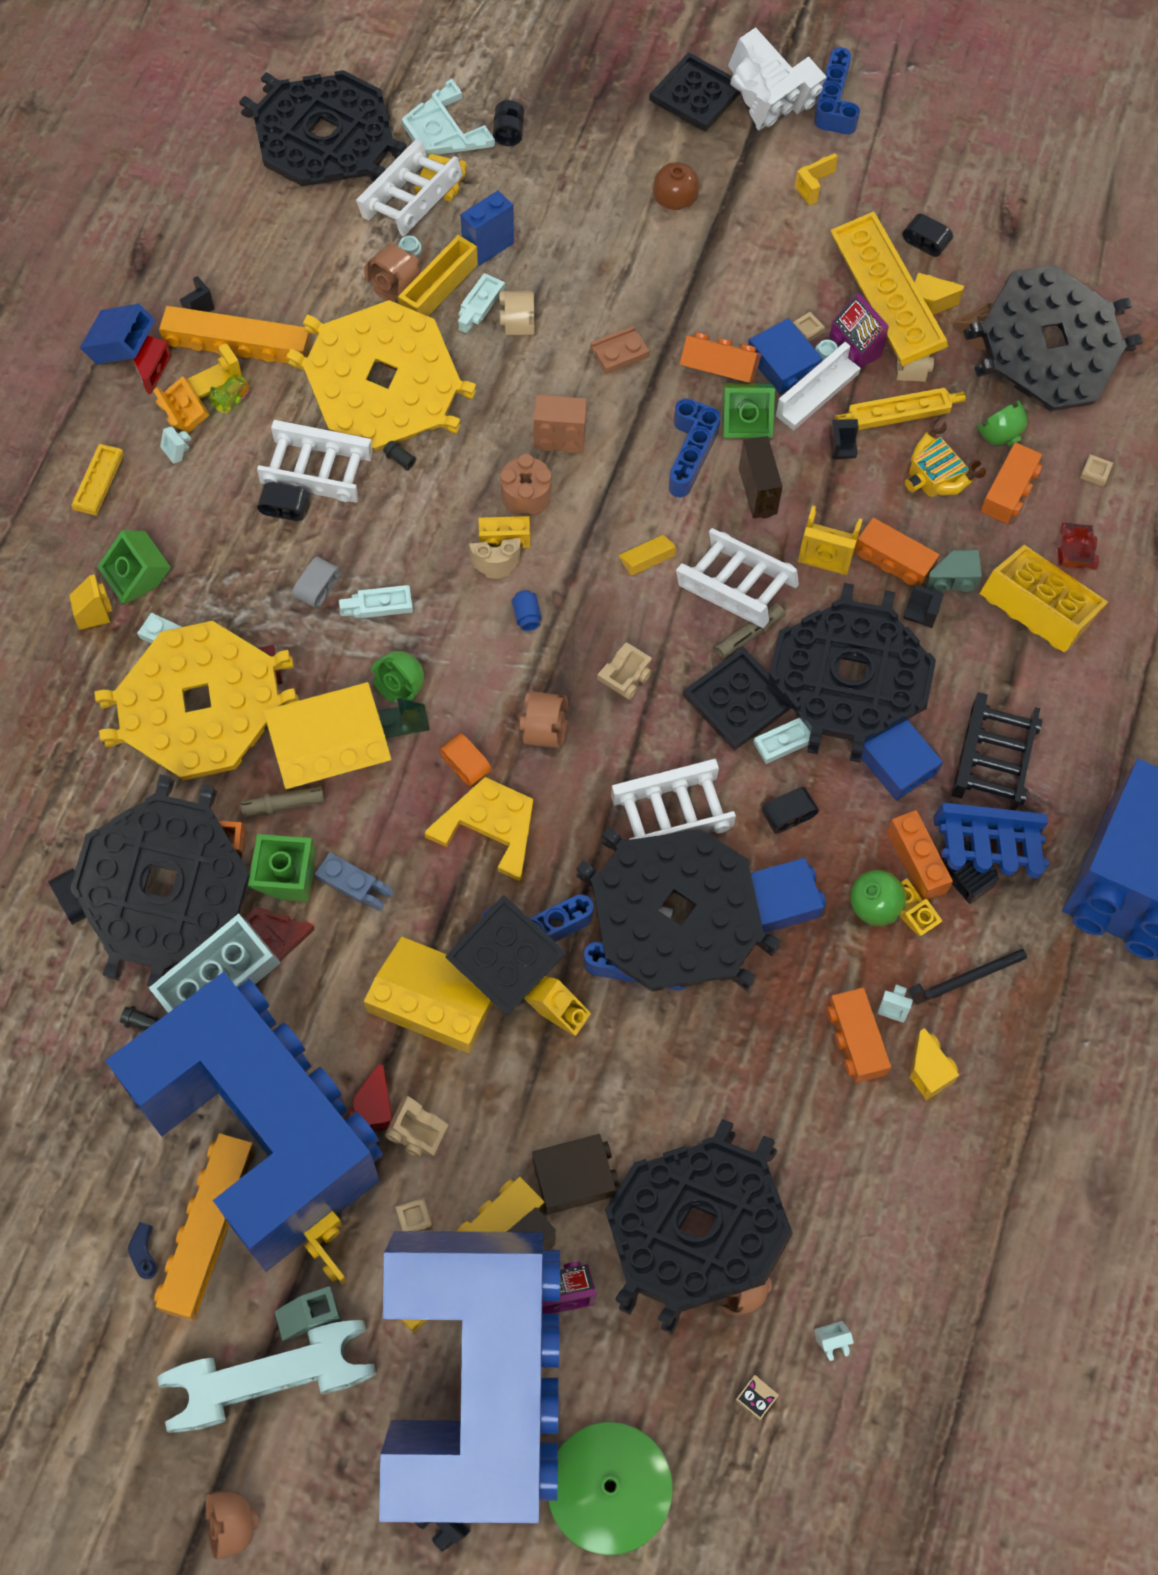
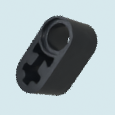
(927, 235)
(283, 501)
(790, 810)
(61, 888)

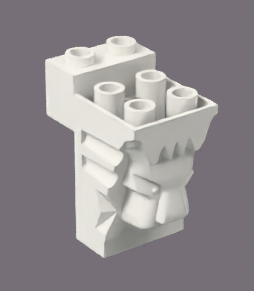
(770, 82)

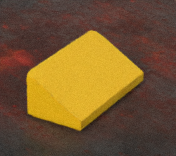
(648, 555)

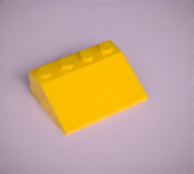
(1043, 598)
(327, 735)
(428, 996)

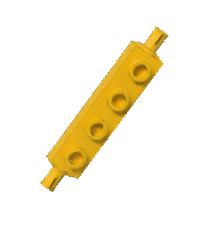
(902, 408)

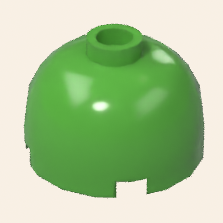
(1005, 426)
(398, 676)
(877, 897)

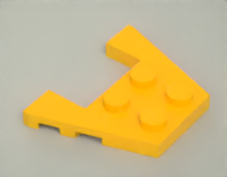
(494, 813)

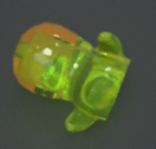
(231, 393)

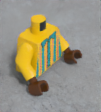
(938, 467)

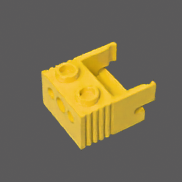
(827, 546)

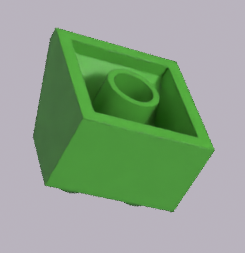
(748, 410)
(133, 565)
(283, 867)

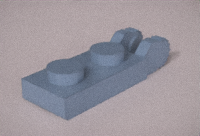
(351, 881)

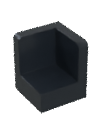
(198, 299)
(843, 438)
(923, 606)

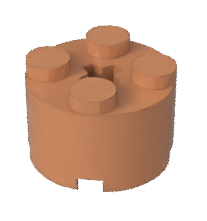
(391, 271)
(526, 485)
(544, 719)

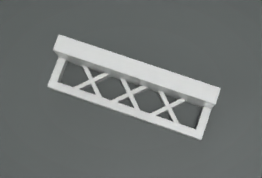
(817, 387)

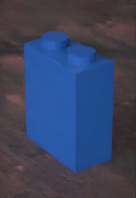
(489, 226)
(117, 334)
(785, 355)
(901, 759)
(787, 895)

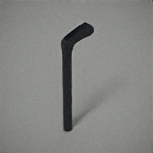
(919, 995)

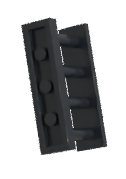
(970, 757)

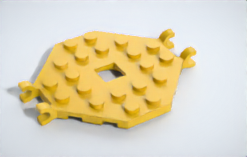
(396, 337)
(206, 739)

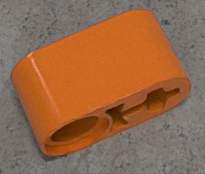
(465, 759)

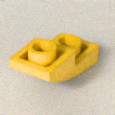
(918, 913)

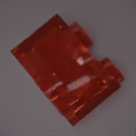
(1077, 547)

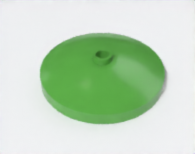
(615, 1520)

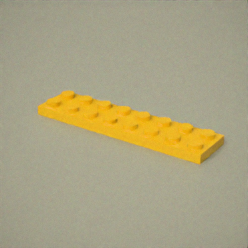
(889, 288)

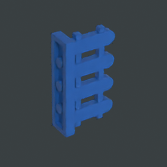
(997, 824)

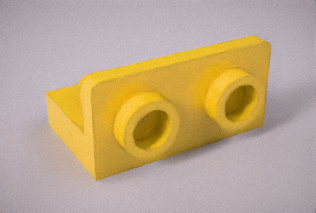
(496, 529)

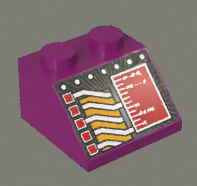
(861, 329)
(575, 1289)

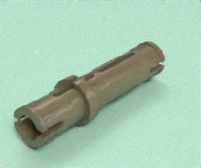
(747, 633)
(278, 802)

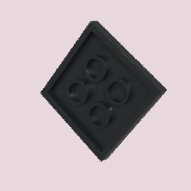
(695, 92)
(737, 699)
(505, 955)

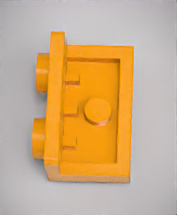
(182, 405)

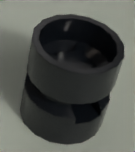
(508, 123)

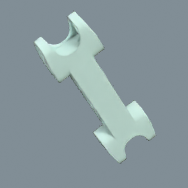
(214, 1389)

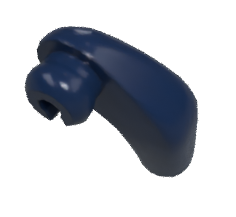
(139, 1252)

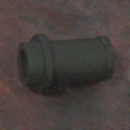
(394, 451)
(137, 1018)

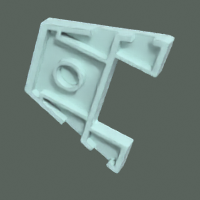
(437, 129)

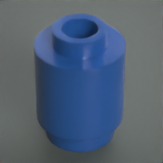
(526, 610)

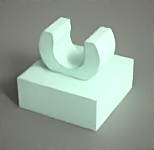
(174, 444)
(895, 1005)
(833, 1337)

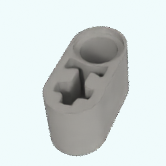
(316, 582)

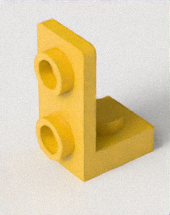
(808, 176)
(218, 374)
(326, 1231)

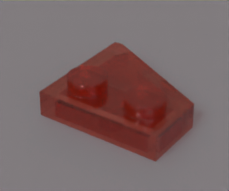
(278, 930)

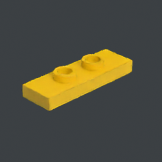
(97, 479)

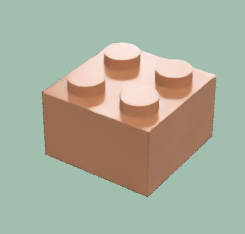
(559, 423)

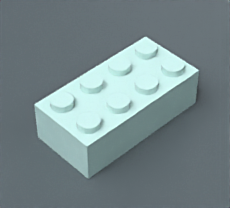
(231, 950)

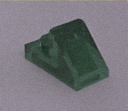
(405, 719)

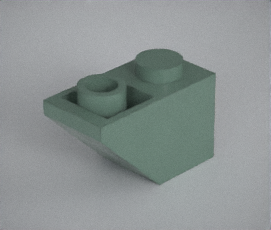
(956, 572)
(307, 1312)

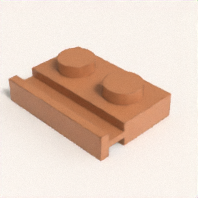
(619, 349)

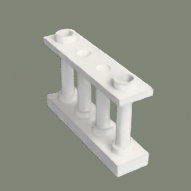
(397, 175)
(320, 440)
(734, 598)
(677, 781)

